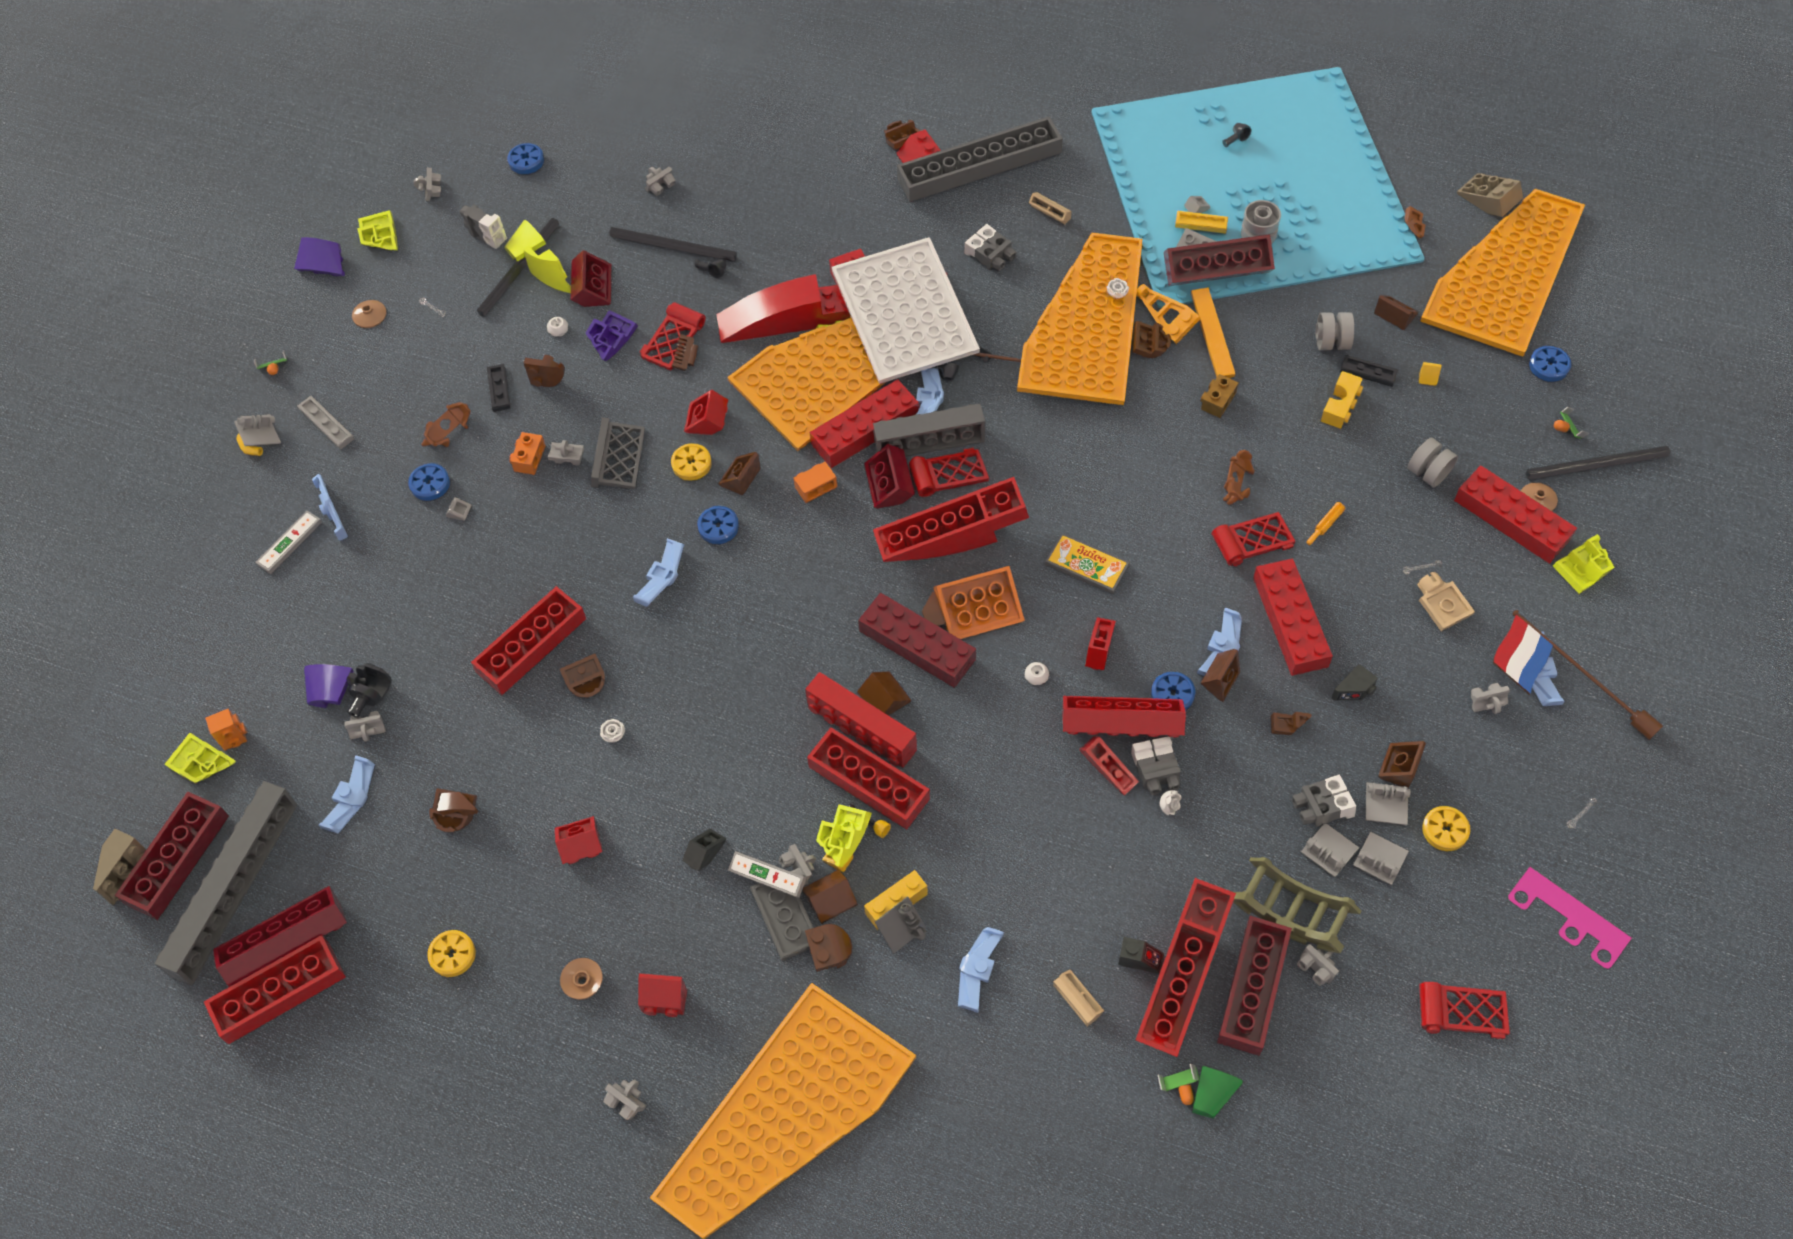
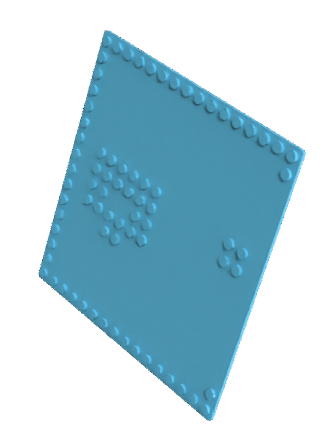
(1303, 155)

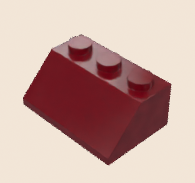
(590, 280)
(889, 477)

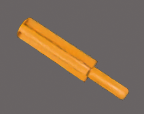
(1327, 521)

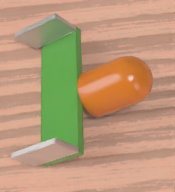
(272, 367)
(1563, 426)
(1180, 1081)

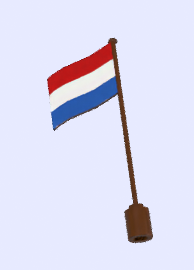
(1526, 653)

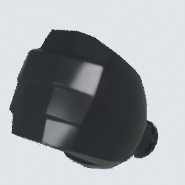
(367, 687)

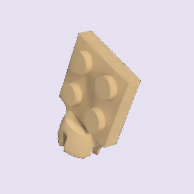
(1443, 601)

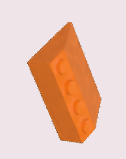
(980, 603)

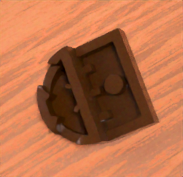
(899, 132)
(1150, 340)
(544, 372)
(584, 677)
(453, 821)
(829, 946)

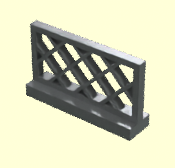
(602, 455)

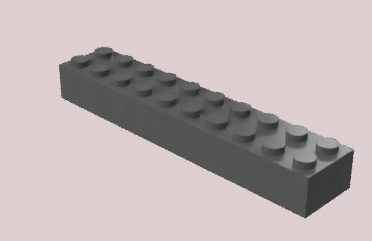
(979, 159)
(226, 884)

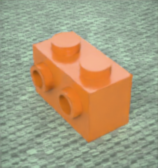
(527, 453)
(815, 482)
(227, 729)

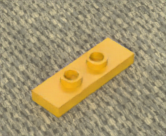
(1201, 222)

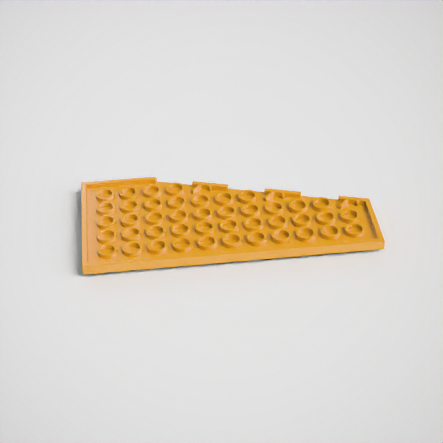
(1506, 277)
(1084, 332)
(808, 380)
(795, 1100)

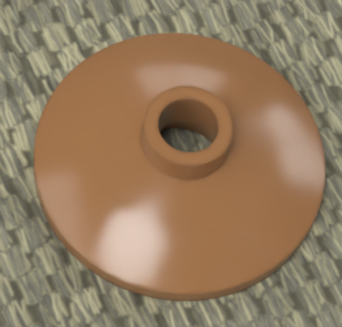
(369, 314)
(1547, 495)
(574, 972)

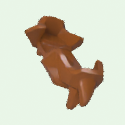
(456, 414)
(1240, 464)

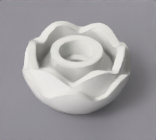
(1117, 288)
(557, 326)
(1032, 677)
(612, 725)
(1170, 802)

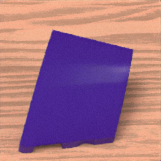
(319, 257)
(610, 334)
(325, 684)

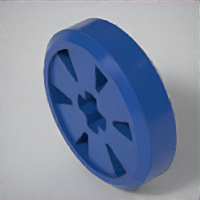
(525, 158)
(1560, 363)
(436, 488)
(728, 525)
(1174, 681)

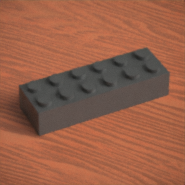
(932, 430)

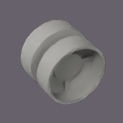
(1261, 219)
(1339, 332)
(1430, 459)

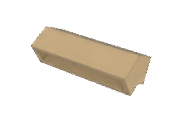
(1051, 205)
(1078, 997)

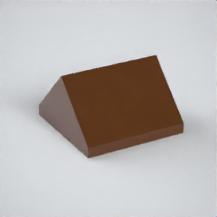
(1395, 311)
(741, 473)
(1222, 674)
(883, 692)
(1401, 762)
(830, 896)

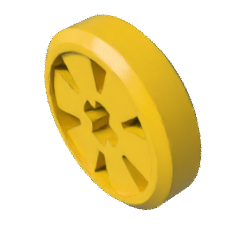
(694, 470)
(1446, 840)
(441, 947)

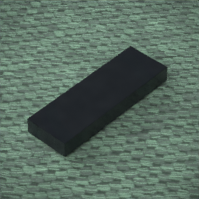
(1369, 370)
(498, 387)

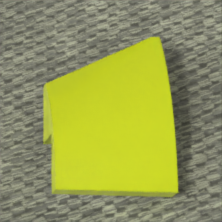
(378, 231)
(524, 236)
(547, 269)
(1585, 565)
(197, 759)
(844, 834)

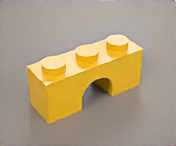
(1347, 389)
(910, 886)

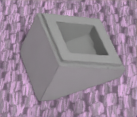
(1196, 204)
(458, 509)

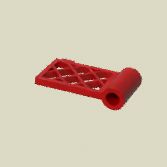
(680, 316)
(927, 481)
(1233, 548)
(1435, 1009)

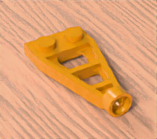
(1180, 325)

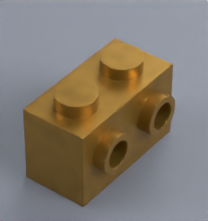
(1219, 395)

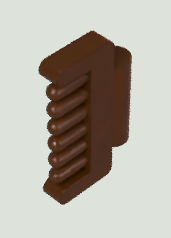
(689, 355)

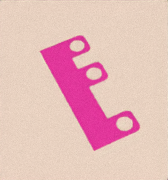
(1578, 915)

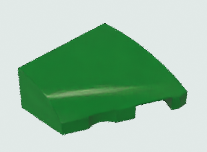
(1214, 1091)

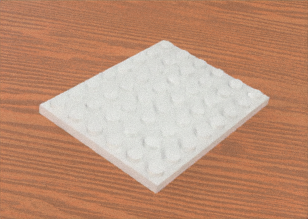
(905, 310)

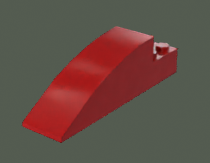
(782, 310)
(953, 525)
(1185, 967)

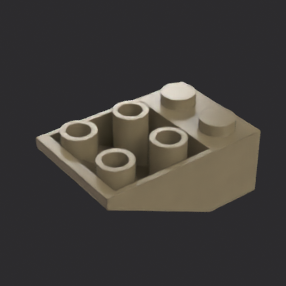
(1492, 193)
(116, 861)

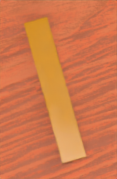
(1212, 333)

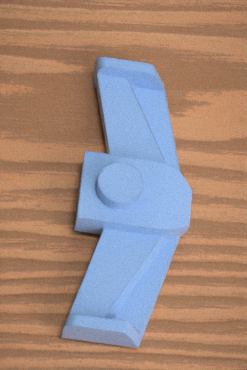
(932, 394)
(328, 508)
(661, 574)
(1224, 640)
(1545, 688)
(349, 796)
(976, 968)

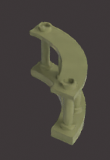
(1325, 941)

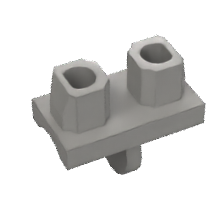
(657, 177)
(426, 183)
(566, 452)
(1491, 699)
(365, 726)
(800, 862)
(1319, 963)
(617, 1093)

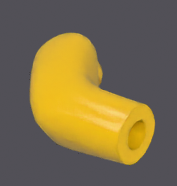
(250, 450)

